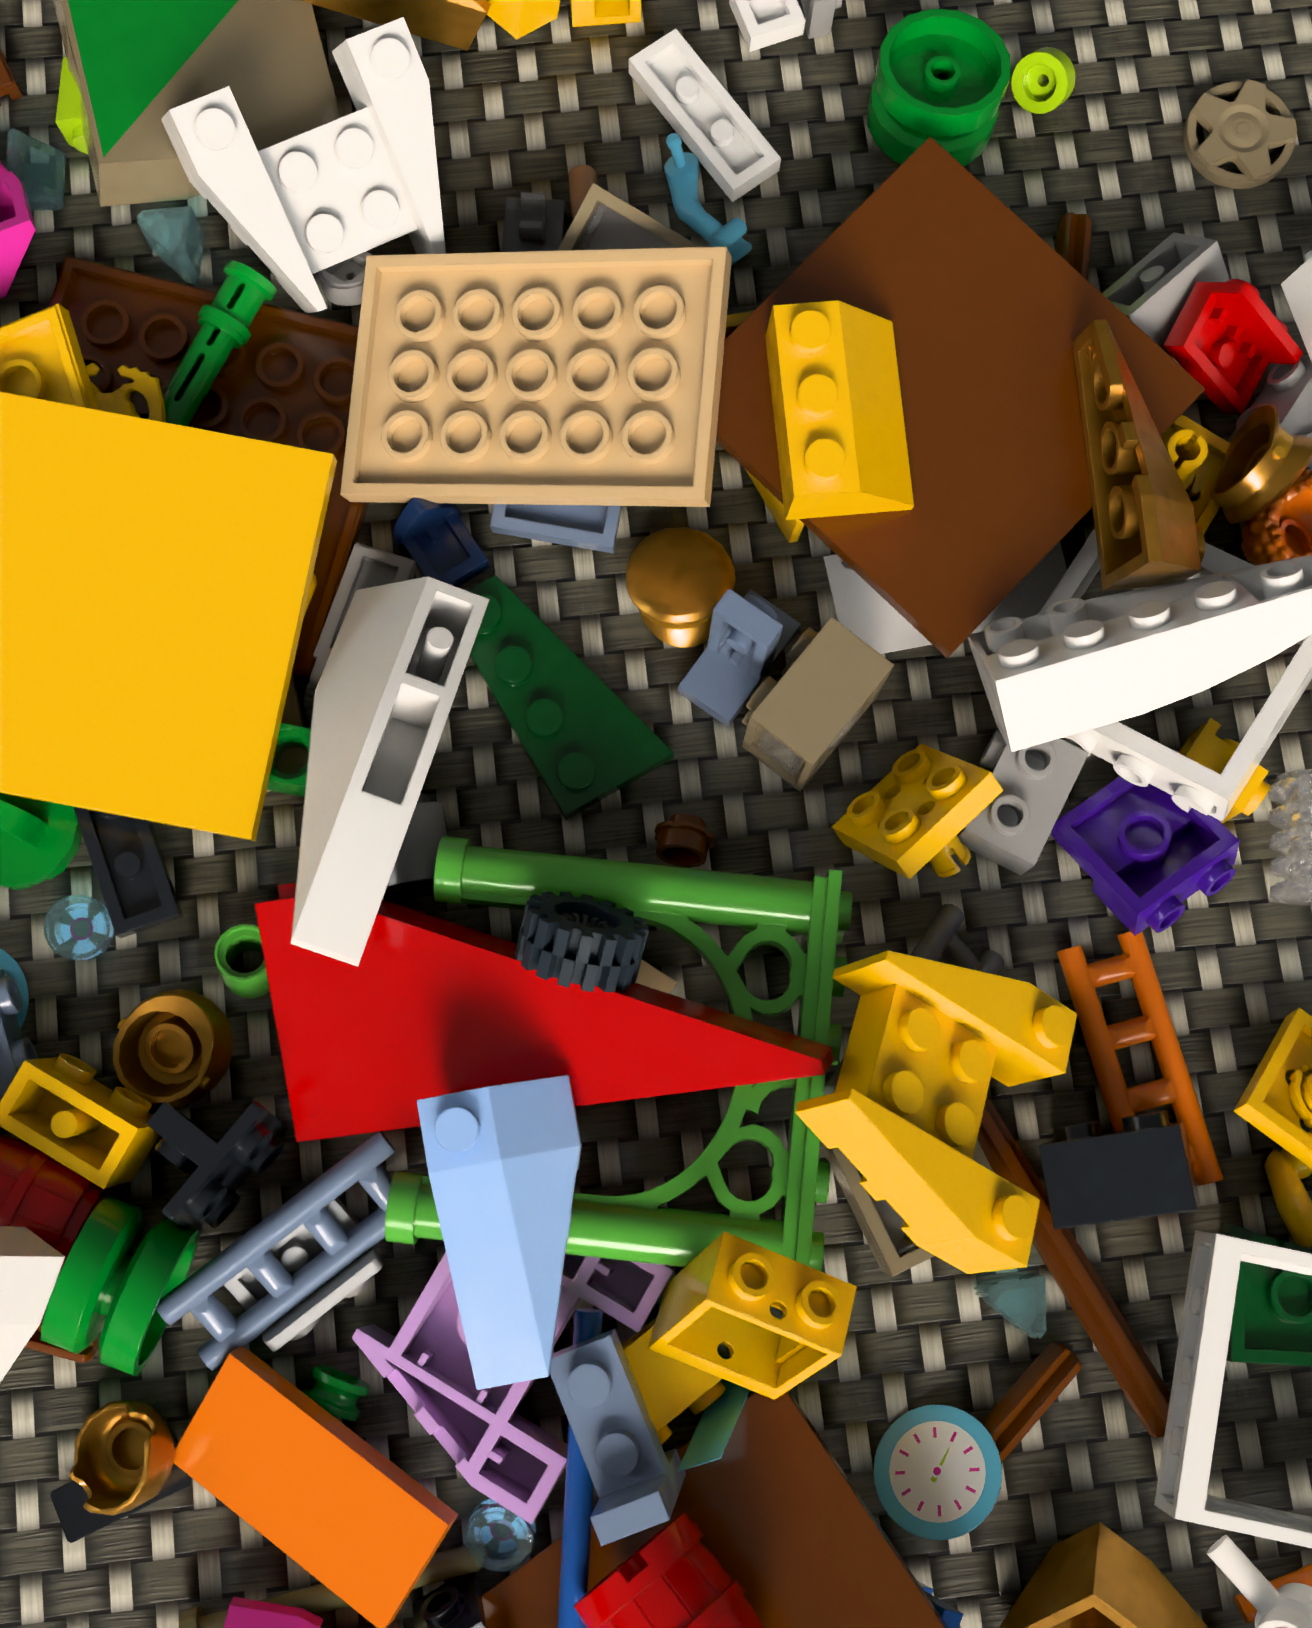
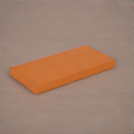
(313, 1487)

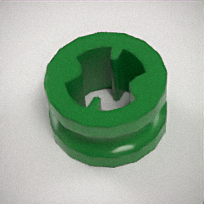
(337, 1391)

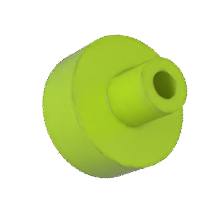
(1043, 80)

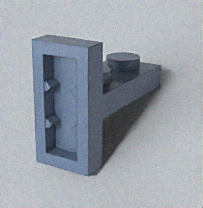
(741, 649)
(616, 1438)

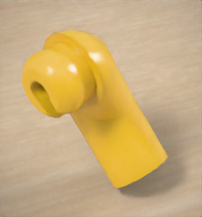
(1290, 1195)

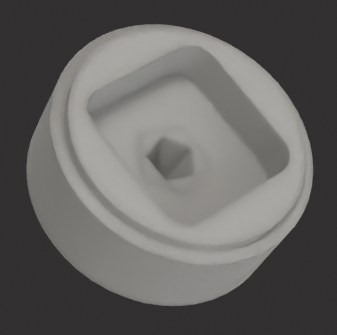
(344, 281)

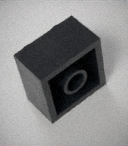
(1120, 1172)

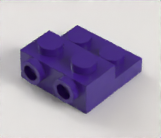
(1146, 852)

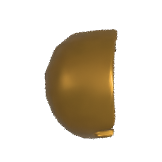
(122, 1456)

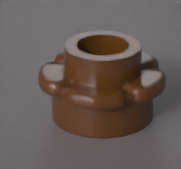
(683, 840)

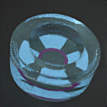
(78, 928)
(498, 1536)

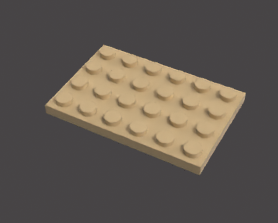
(539, 377)

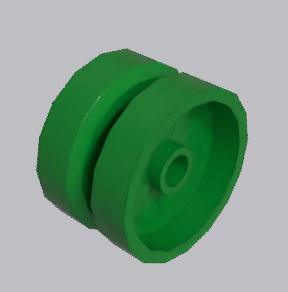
(939, 80)
(116, 1284)

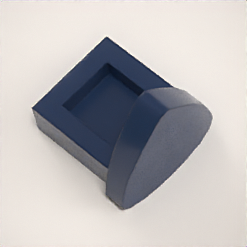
(438, 542)

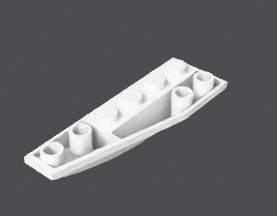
(1137, 648)
(372, 749)

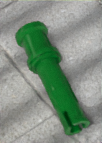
(222, 328)

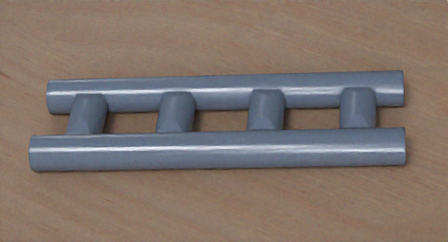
(253, 1252)

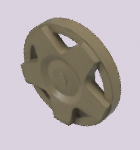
(1240, 134)

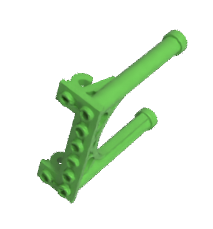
(673, 900)

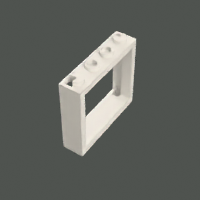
(1149, 762)
(1198, 1392)

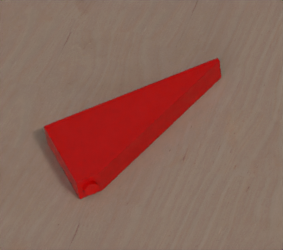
(458, 1013)

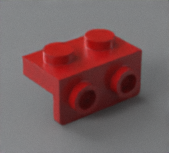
(1228, 341)

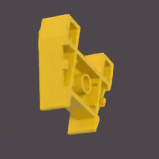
(918, 1092)

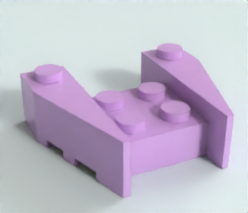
(480, 1428)

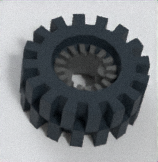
(581, 941)

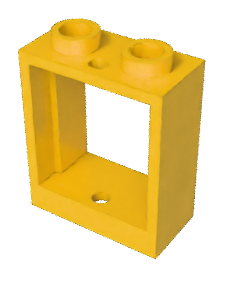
(727, 1302)

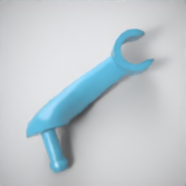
(682, 179)

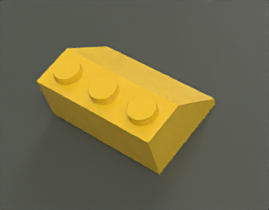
(837, 411)

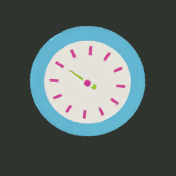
(937, 1472)

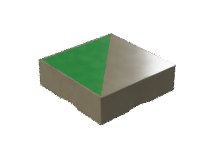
(158, 54)

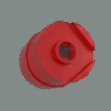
(44, 1195)
(669, 1585)

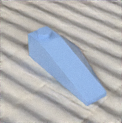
(503, 1199)

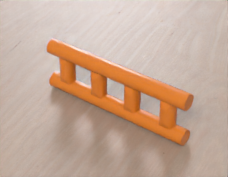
(1154, 1025)

